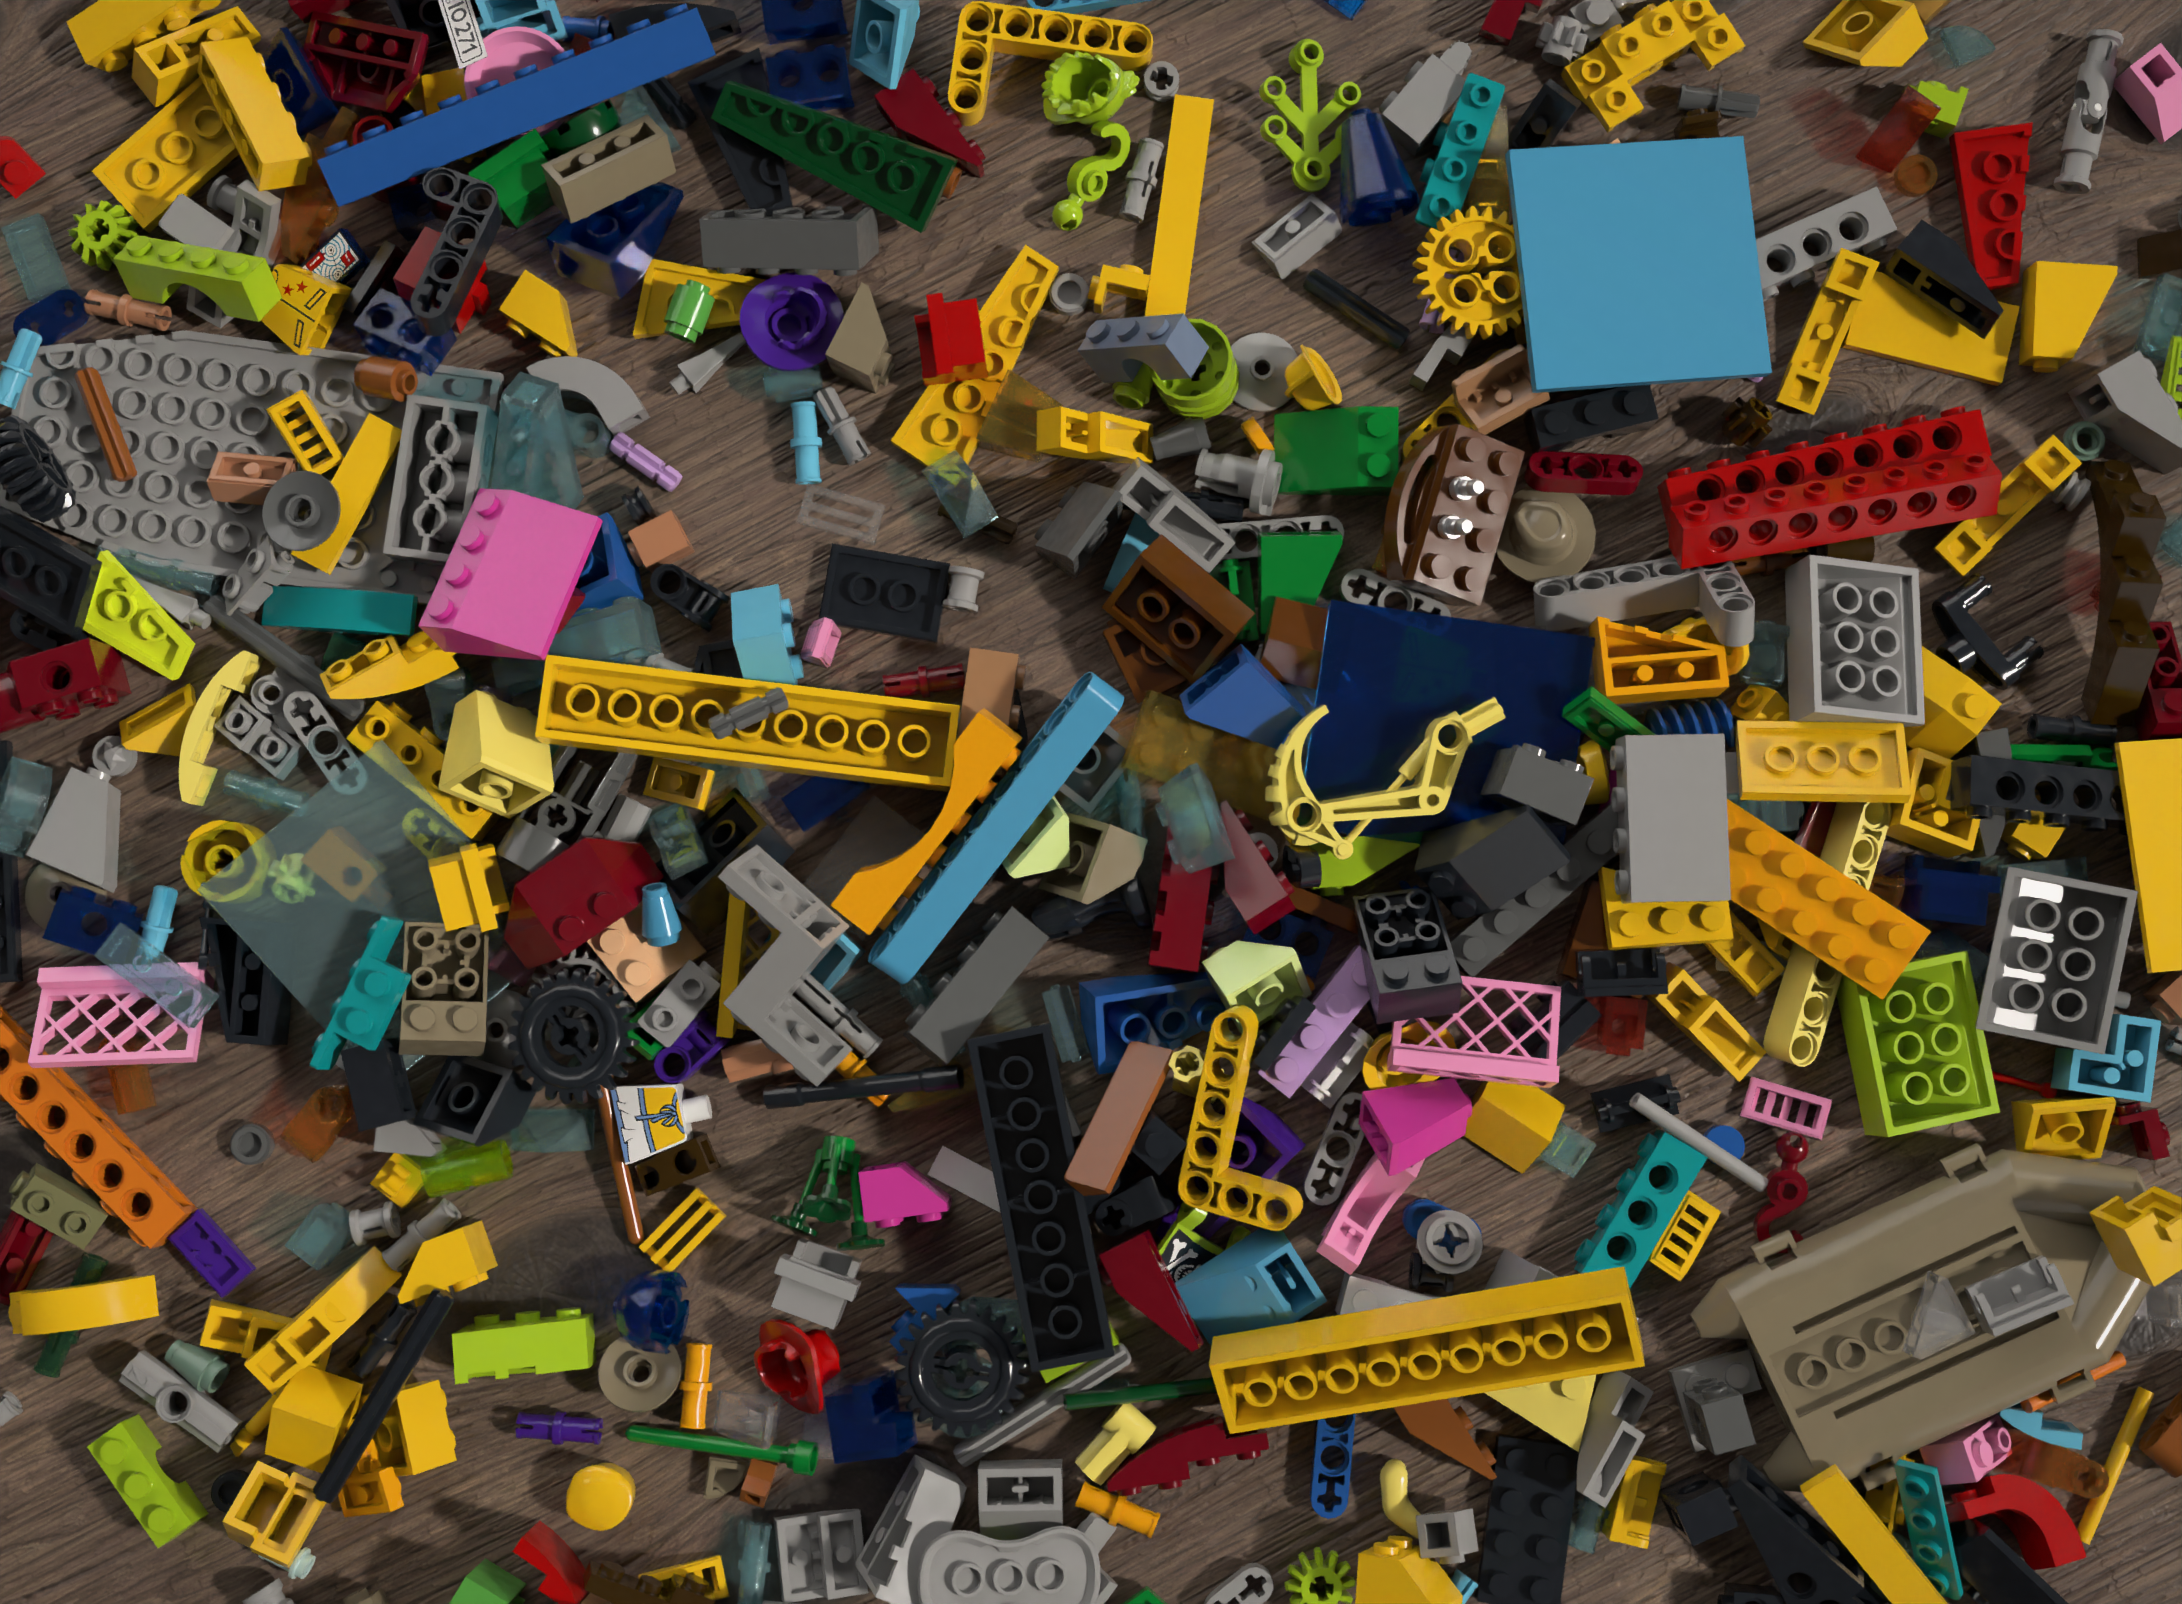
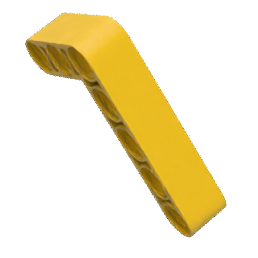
(1032, 44)
(1222, 1131)

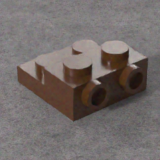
(1139, 663)

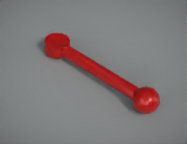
(2044, 1089)

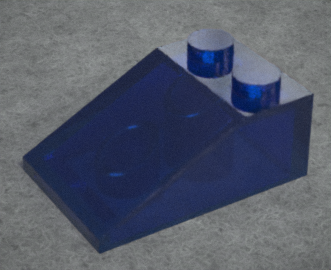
(617, 242)

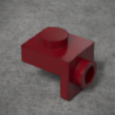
(2147, 1130)

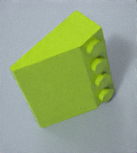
(1918, 1048)

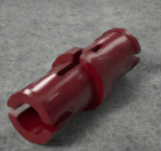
(924, 681)

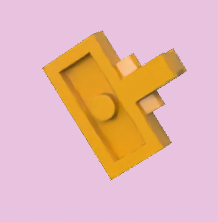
(370, 1487)

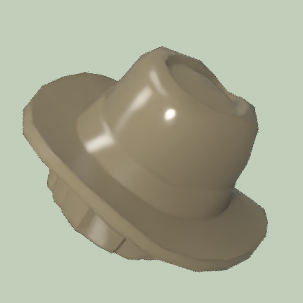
(1546, 535)

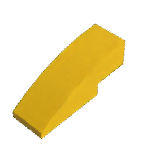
(1093, 436)
(1707, 1023)
(245, 1330)

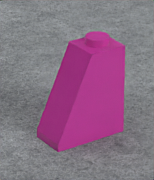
(1413, 1121)

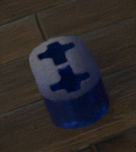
(51, 316)

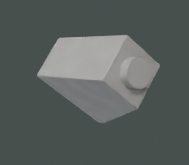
(82, 829)

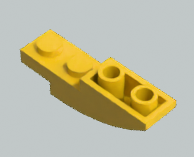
(388, 668)
(322, 1320)

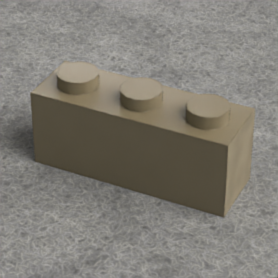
(609, 168)

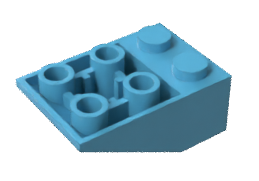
(1250, 1287)

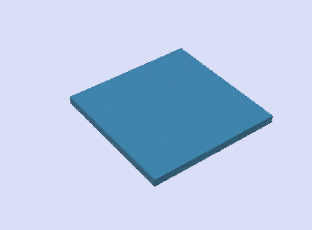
(1637, 263)

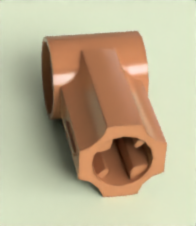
(751, 1060)

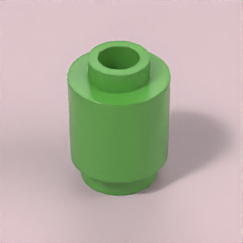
(688, 311)

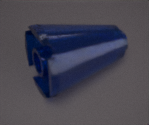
(1372, 173)

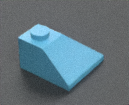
(883, 38)

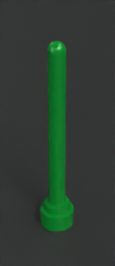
(799, 1457)

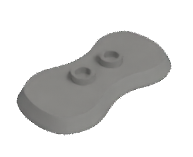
(1043, 1568)

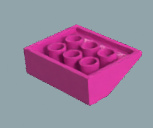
(509, 576)

